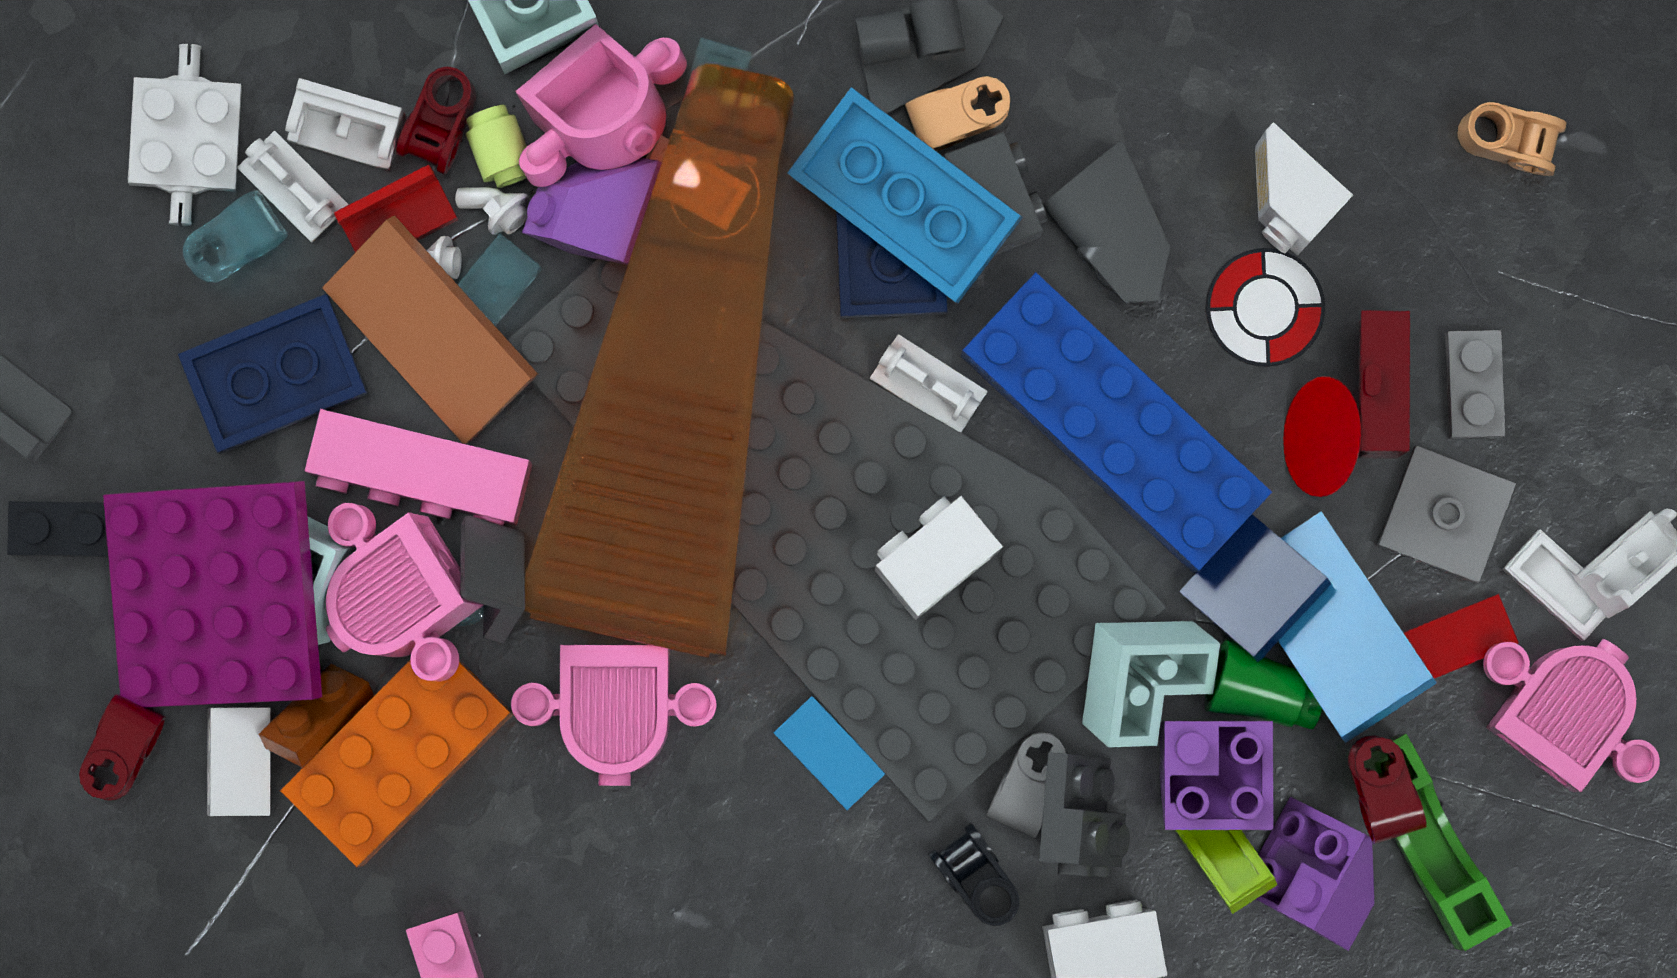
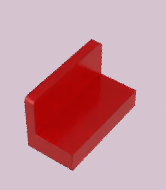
(414, 200)

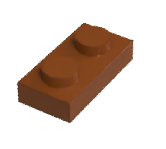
(310, 724)

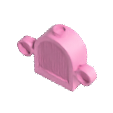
(597, 105)
(395, 591)
(614, 706)
(1570, 712)

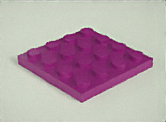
(213, 595)

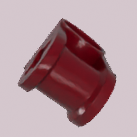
(437, 122)
(126, 738)
(1388, 798)

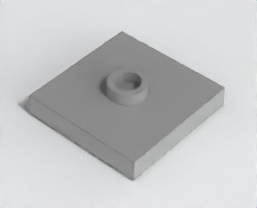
(1446, 514)

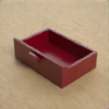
(1384, 384)

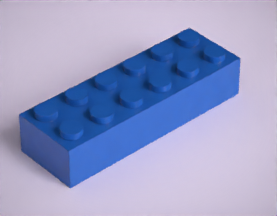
(1115, 423)

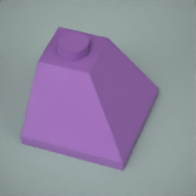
(594, 210)

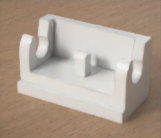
(344, 124)
(1631, 563)
(237, 762)

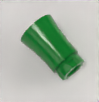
(1261, 690)

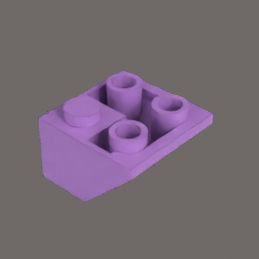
(1216, 775)
(1319, 873)

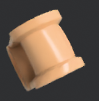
(948, 116)
(1523, 137)

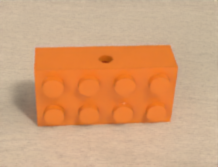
(394, 758)

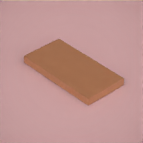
(429, 330)

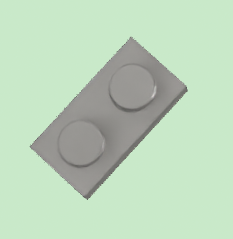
(1475, 384)

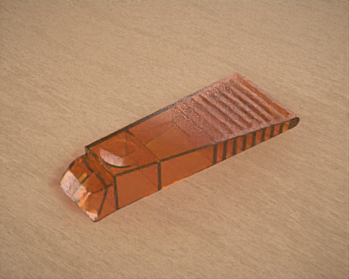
(660, 450)

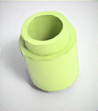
(496, 145)

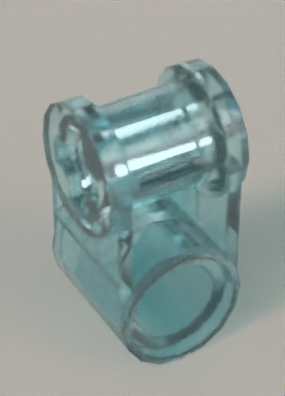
(243, 230)

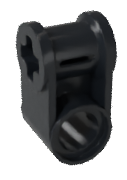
(975, 874)

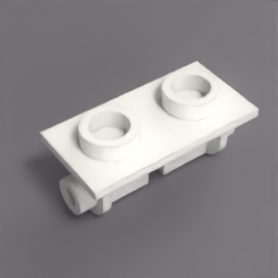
(291, 185)
(928, 383)

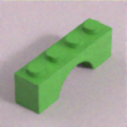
(1442, 865)

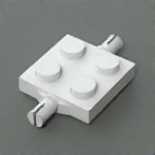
(184, 134)

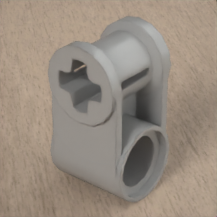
(1022, 789)

